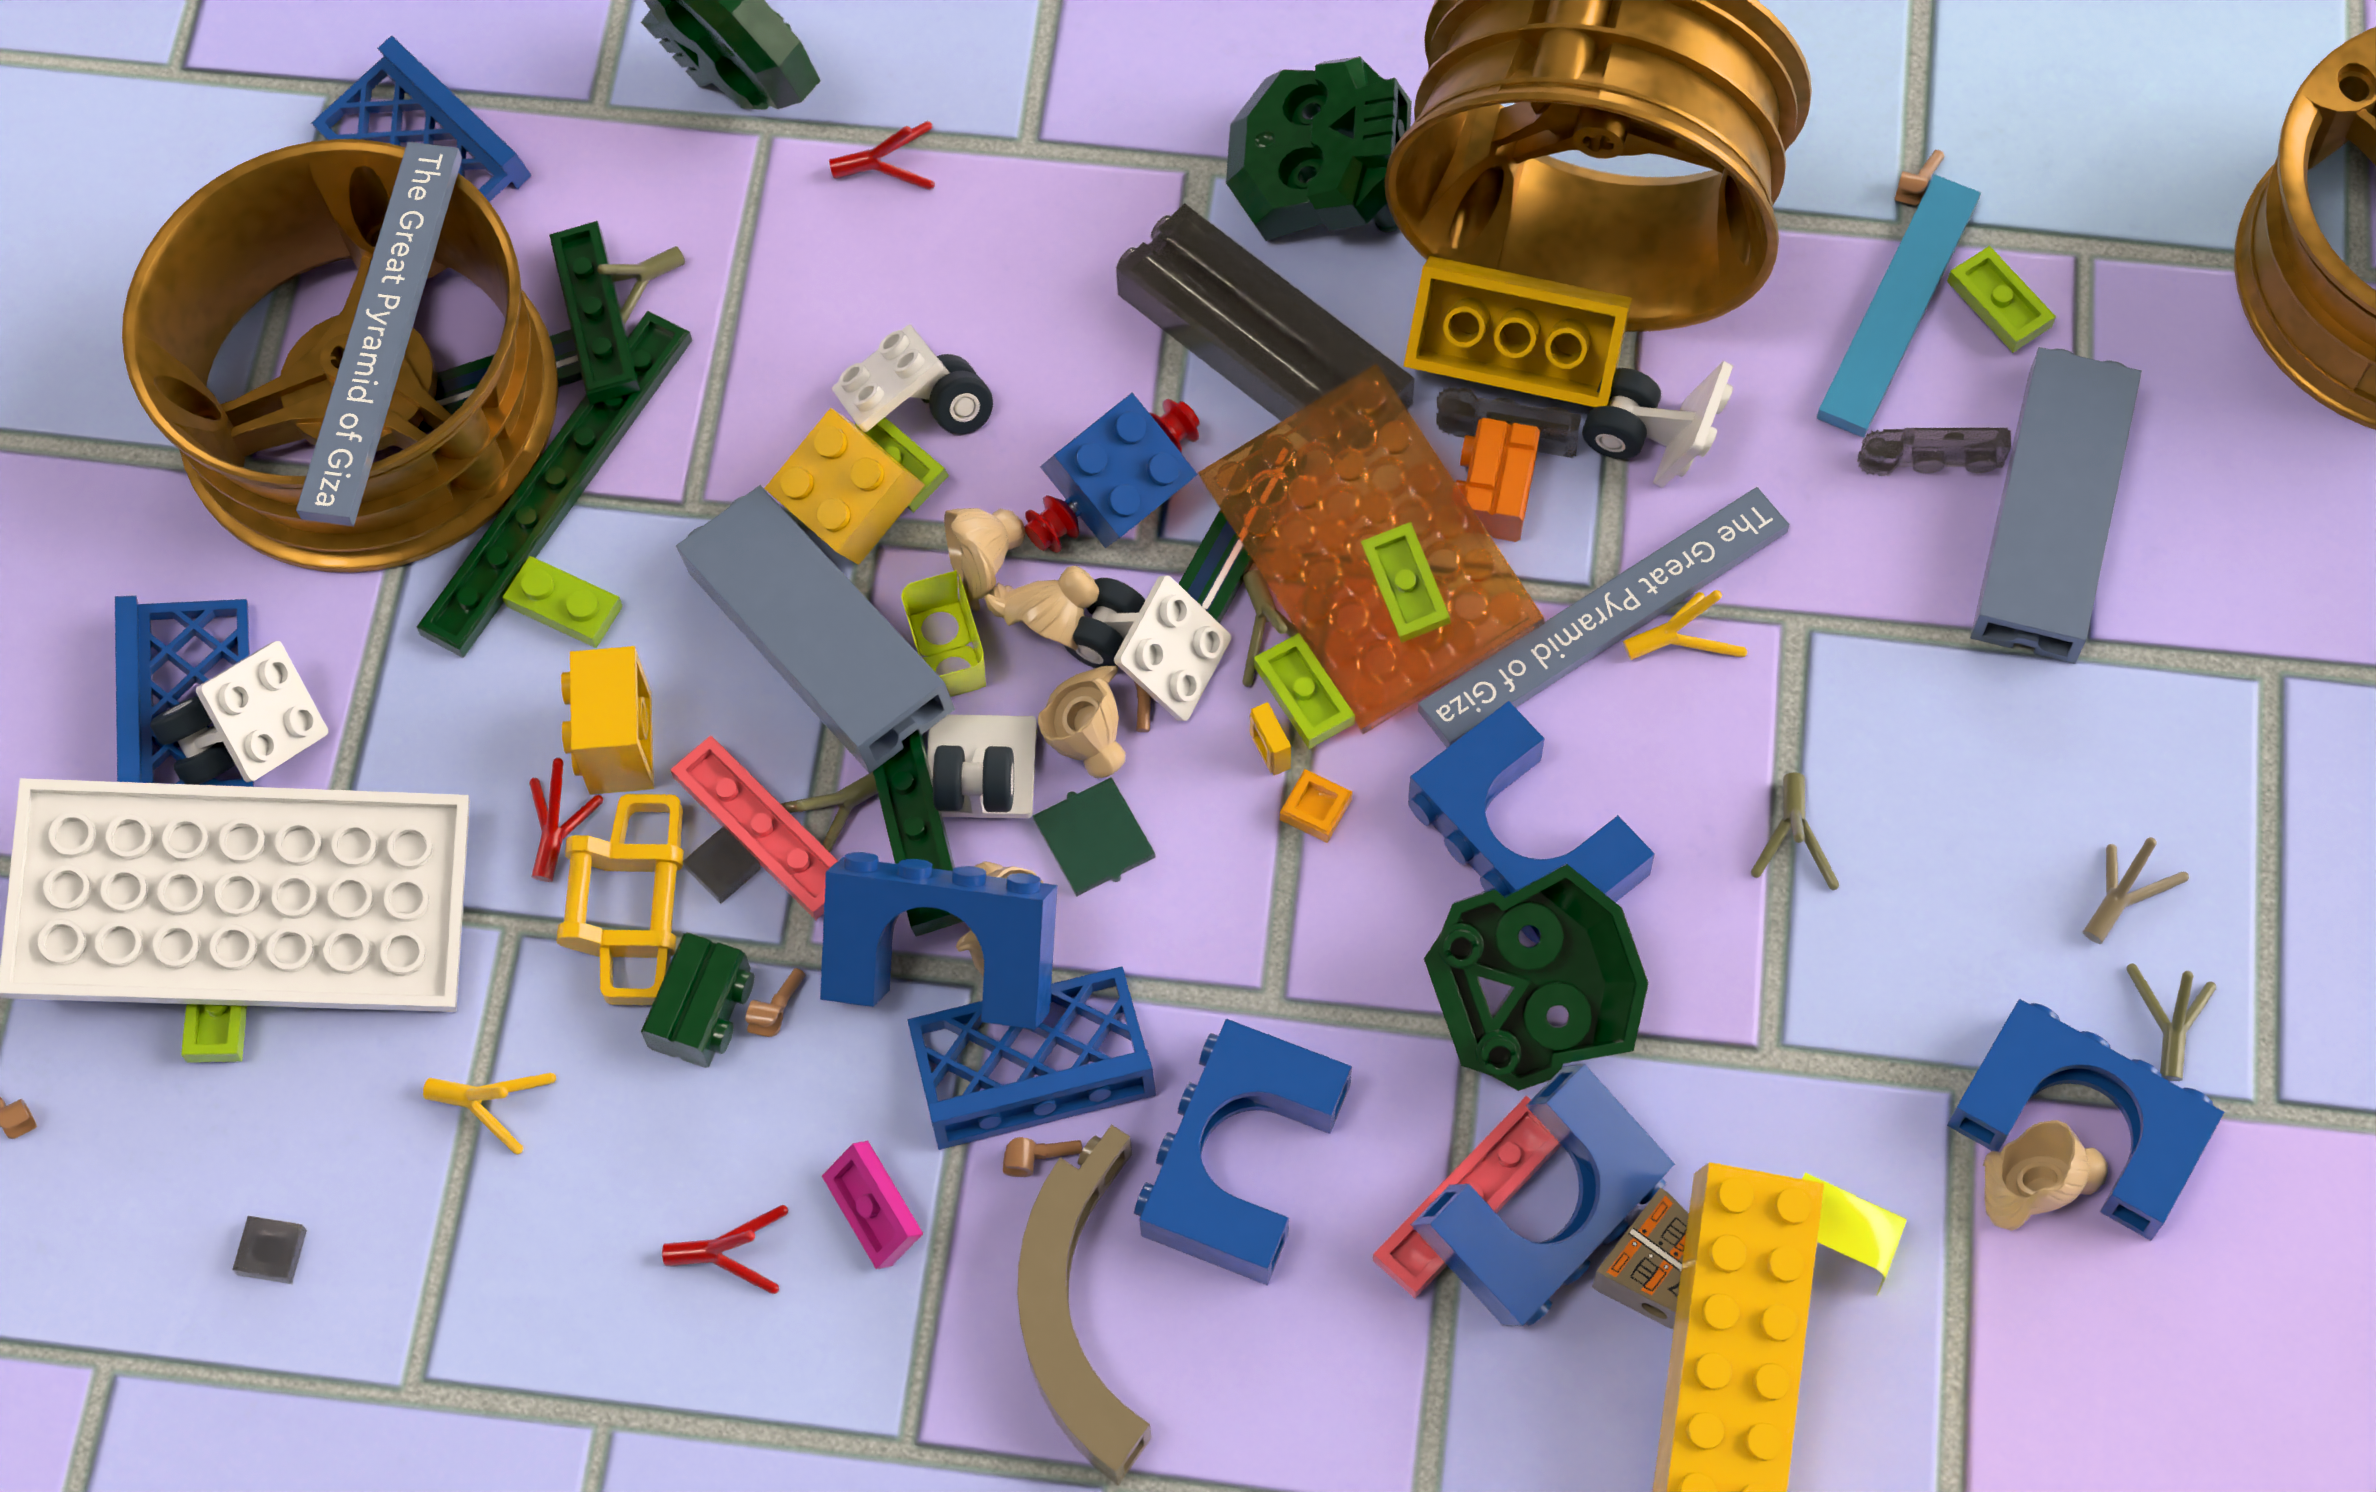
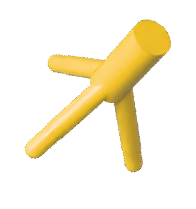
(1667, 632)
(471, 1098)

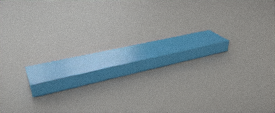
(1898, 306)

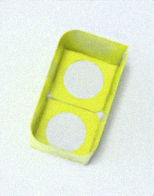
(941, 595)
(1858, 1228)

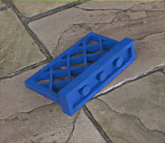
(441, 107)
(135, 671)
(1052, 1093)

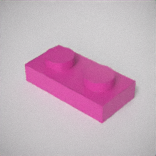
(872, 1204)

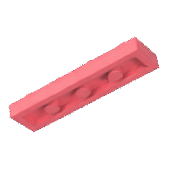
(757, 822)
(1495, 1172)

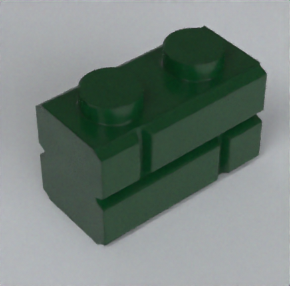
(698, 1000)

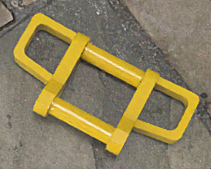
(616, 856)

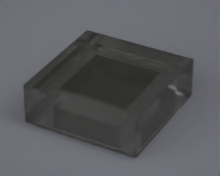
(721, 865)
(269, 1249)

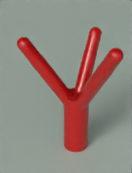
(870, 159)
(552, 835)
(711, 1250)

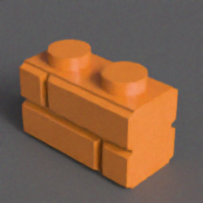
(1499, 474)

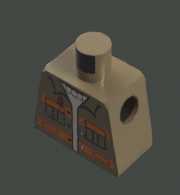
(1647, 1261)

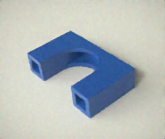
(1471, 772)
(1007, 915)
(1240, 1075)
(2164, 1121)
(1615, 1172)

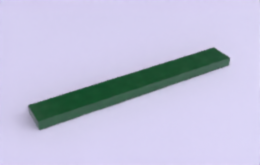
(549, 492)

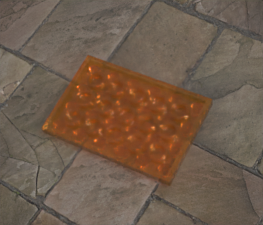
(1324, 485)

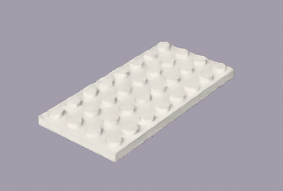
(235, 896)

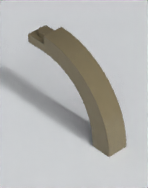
(1075, 1395)

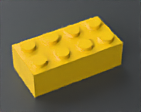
(1517, 332)

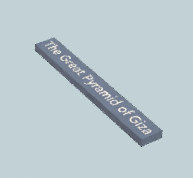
(379, 335)
(1605, 616)

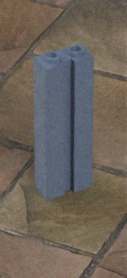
(2057, 504)
(815, 628)

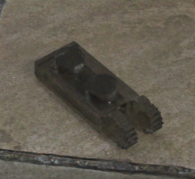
(1461, 410)
(1933, 449)

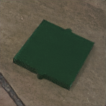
(1093, 836)

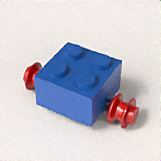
(1115, 473)

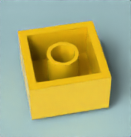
(844, 486)
(609, 720)

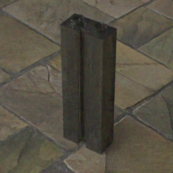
(1245, 317)

